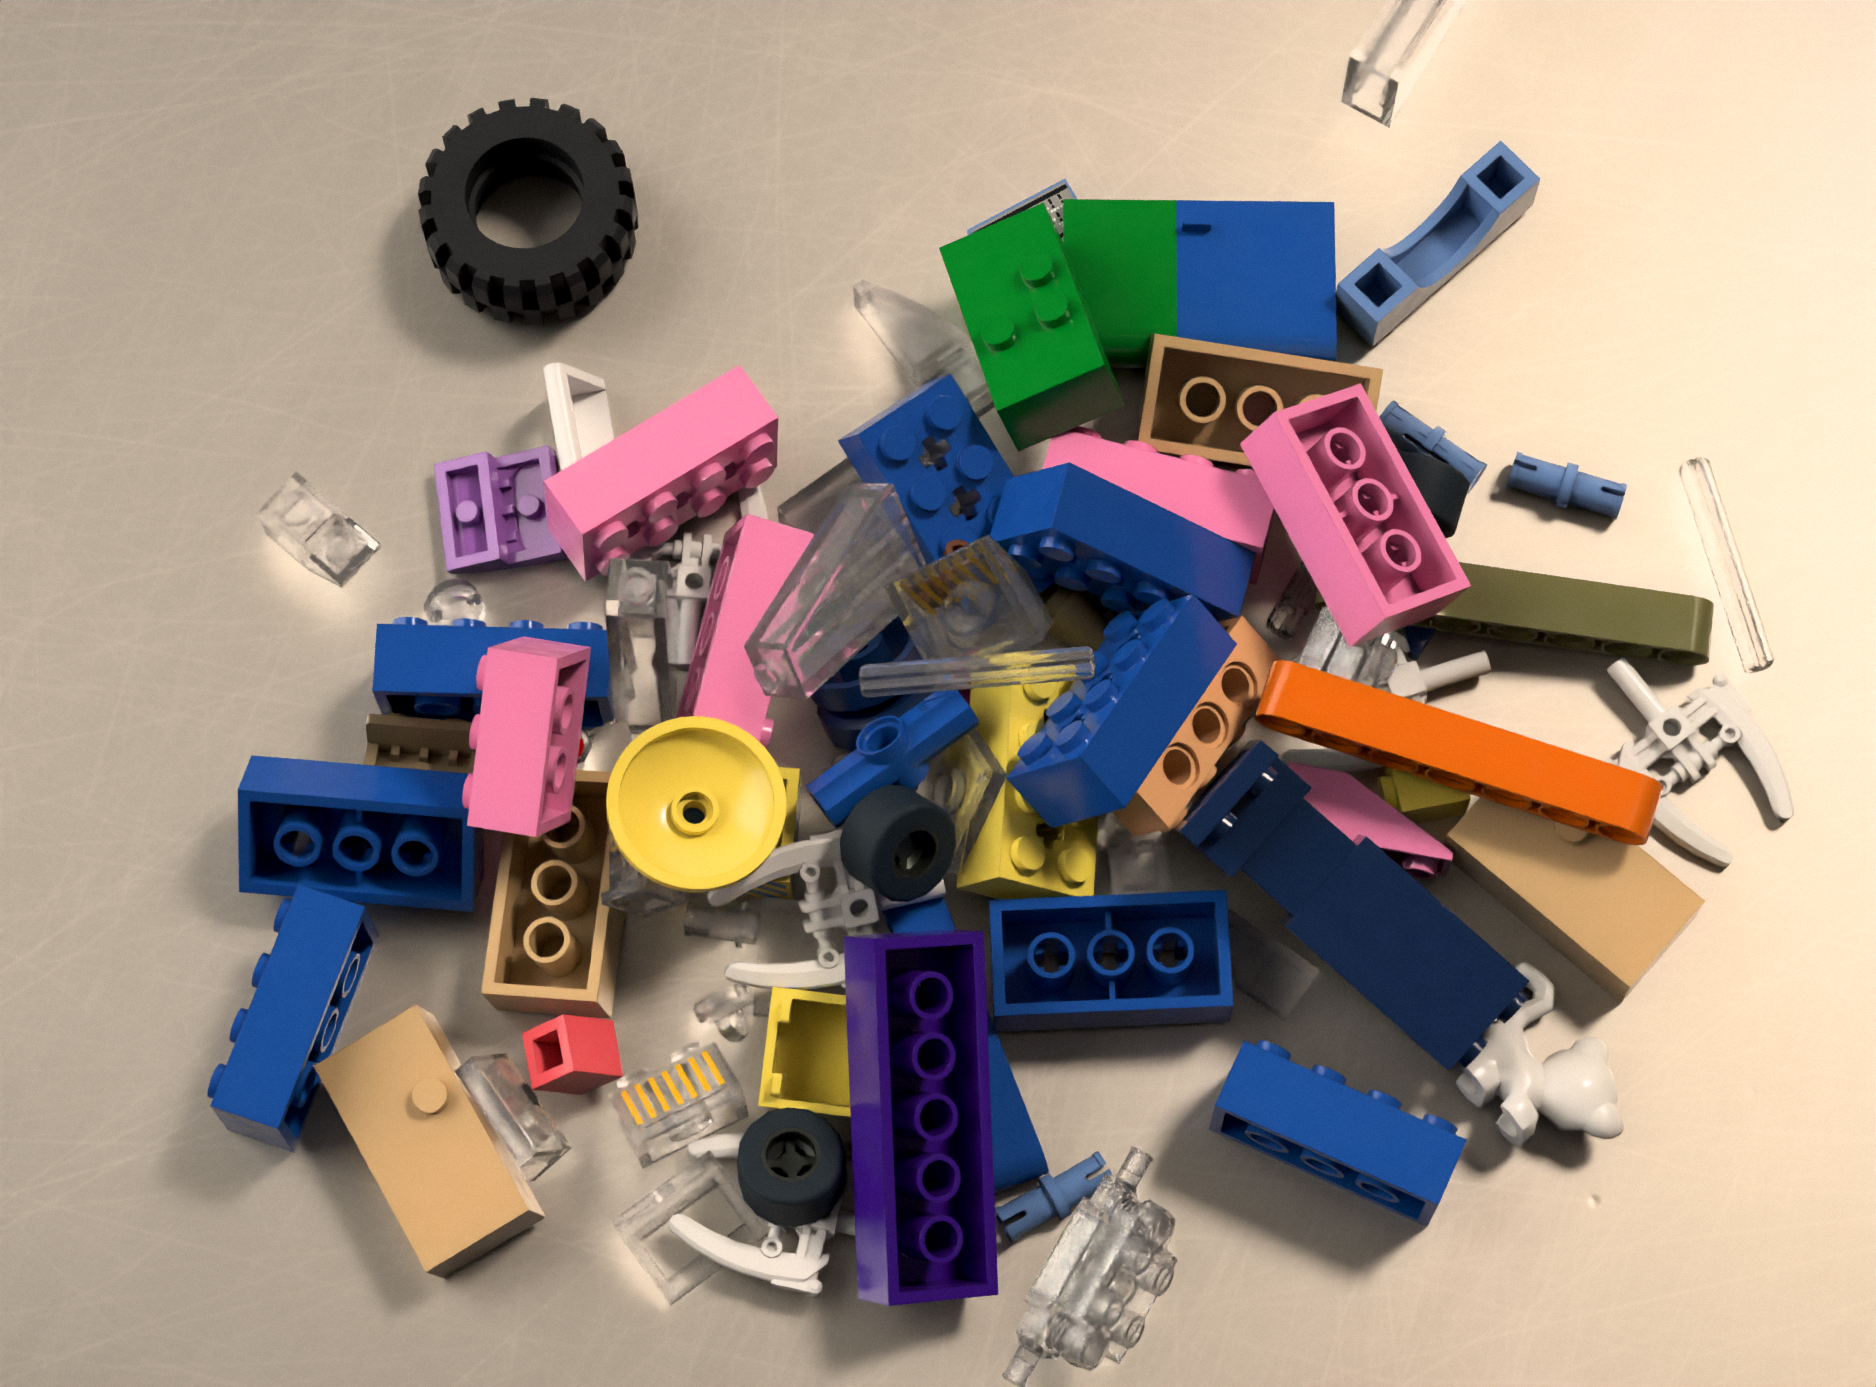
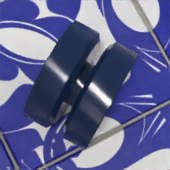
(840, 701)

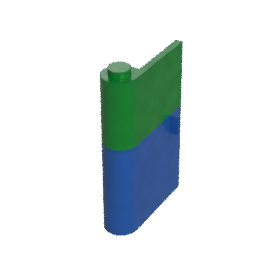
(1206, 273)

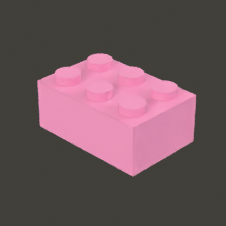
(526, 736)

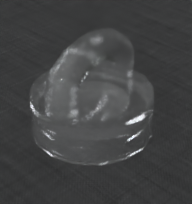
(453, 601)
(724, 1004)

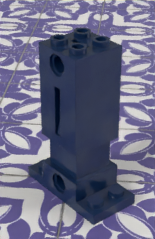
(1355, 908)

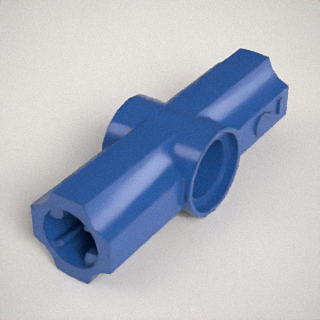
(893, 753)

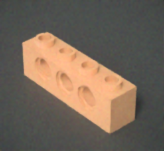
(1204, 735)

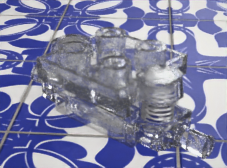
(1098, 1278)

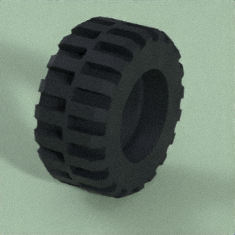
(517, 145)

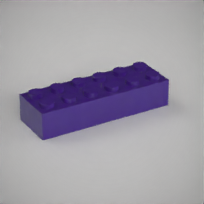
(920, 1116)

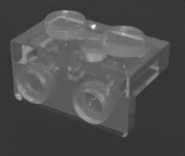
(514, 1113)

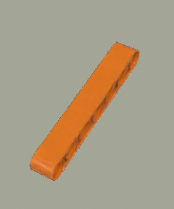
(1459, 752)

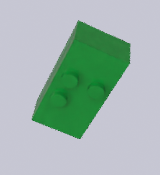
(1031, 327)

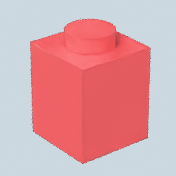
(572, 1054)

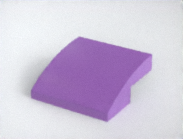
(496, 511)

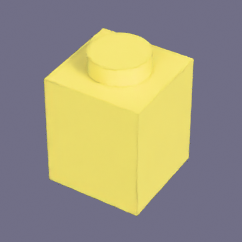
(1420, 798)

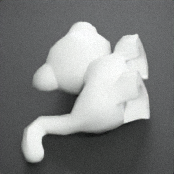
(1568, 1088)

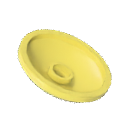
(702, 767)

